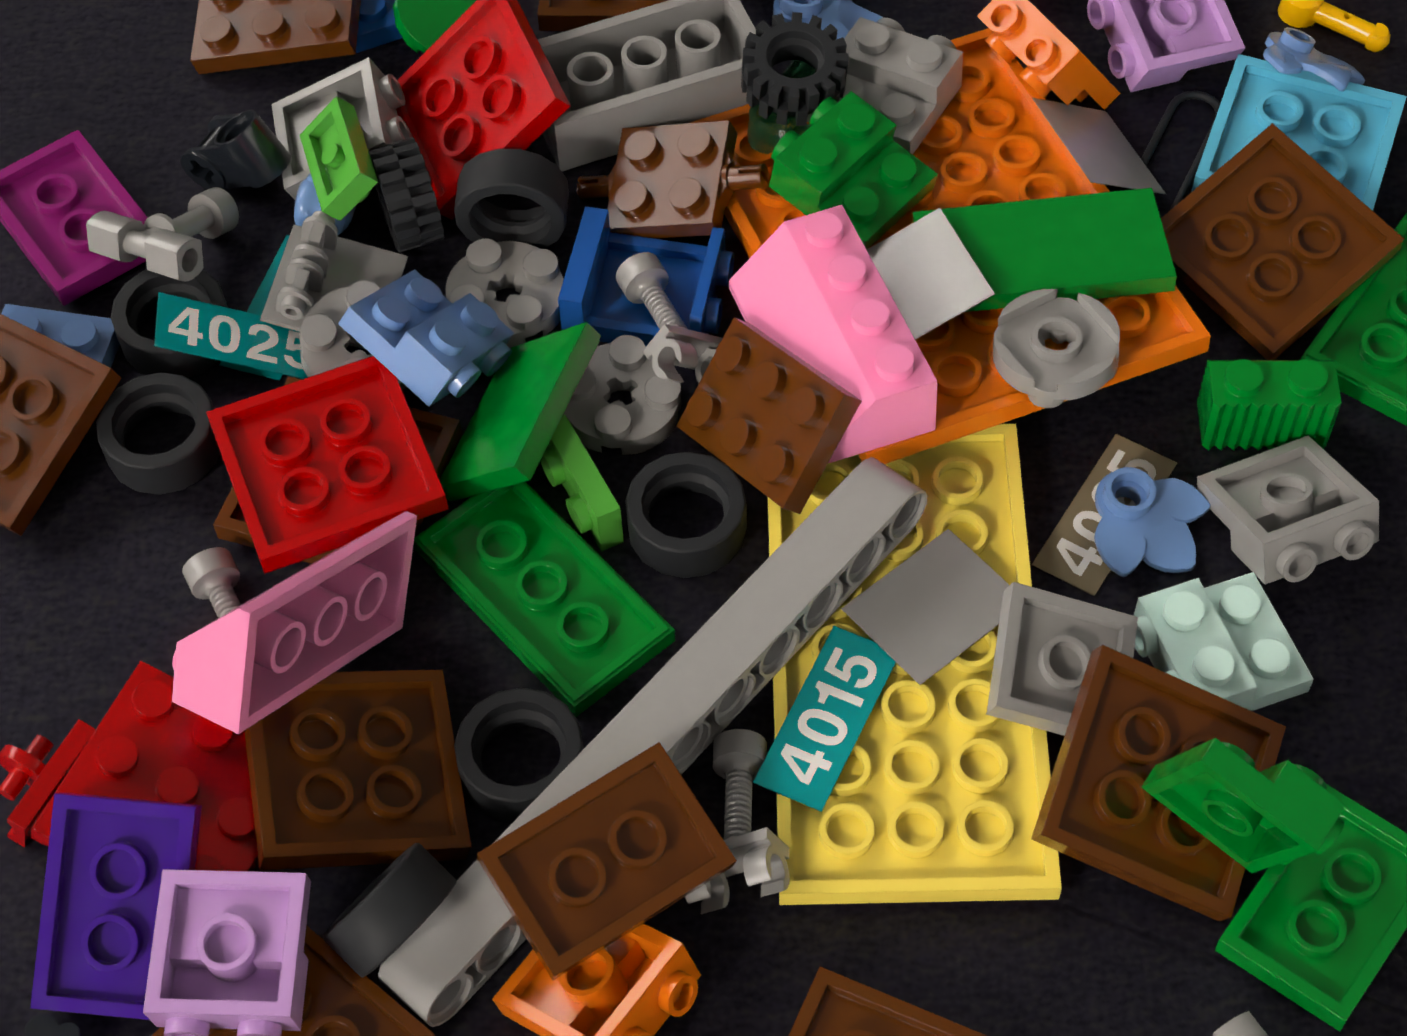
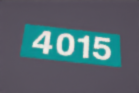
(826, 719)

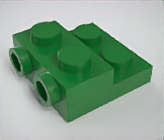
(851, 163)
(1246, 812)

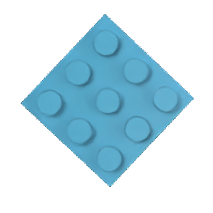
(1340, 130)

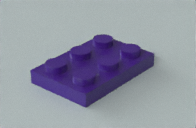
(105, 898)

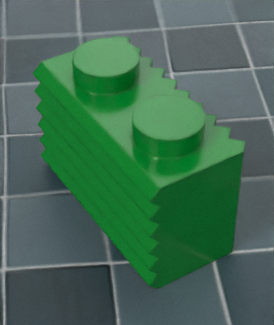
(1267, 402)

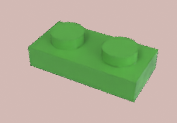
(338, 159)
(590, 500)

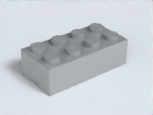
(644, 71)

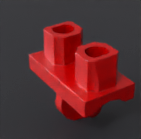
(27, 768)

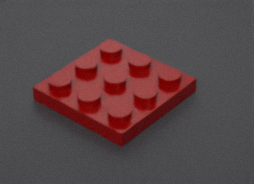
(478, 93)
(325, 461)
(169, 755)

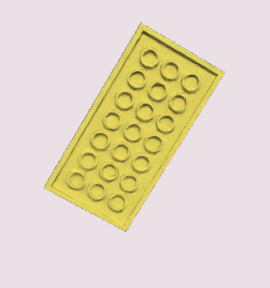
(934, 788)

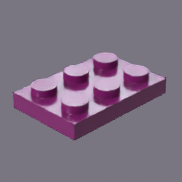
(47, 210)

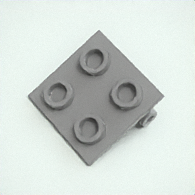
(322, 262)

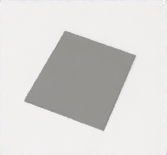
(1098, 146)
(929, 273)
(931, 606)

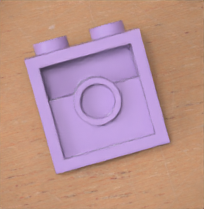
(1164, 38)
(228, 953)

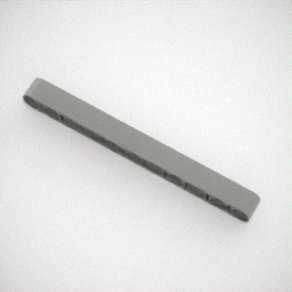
(679, 708)

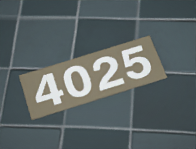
(1071, 547)

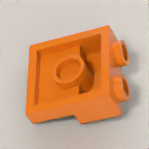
(1049, 55)
(613, 993)

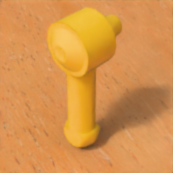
(1307, 12)

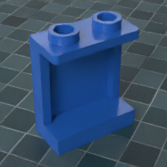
(595, 297)

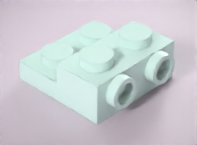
(1222, 641)

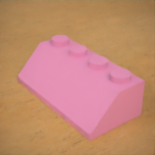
(830, 307)
(297, 630)

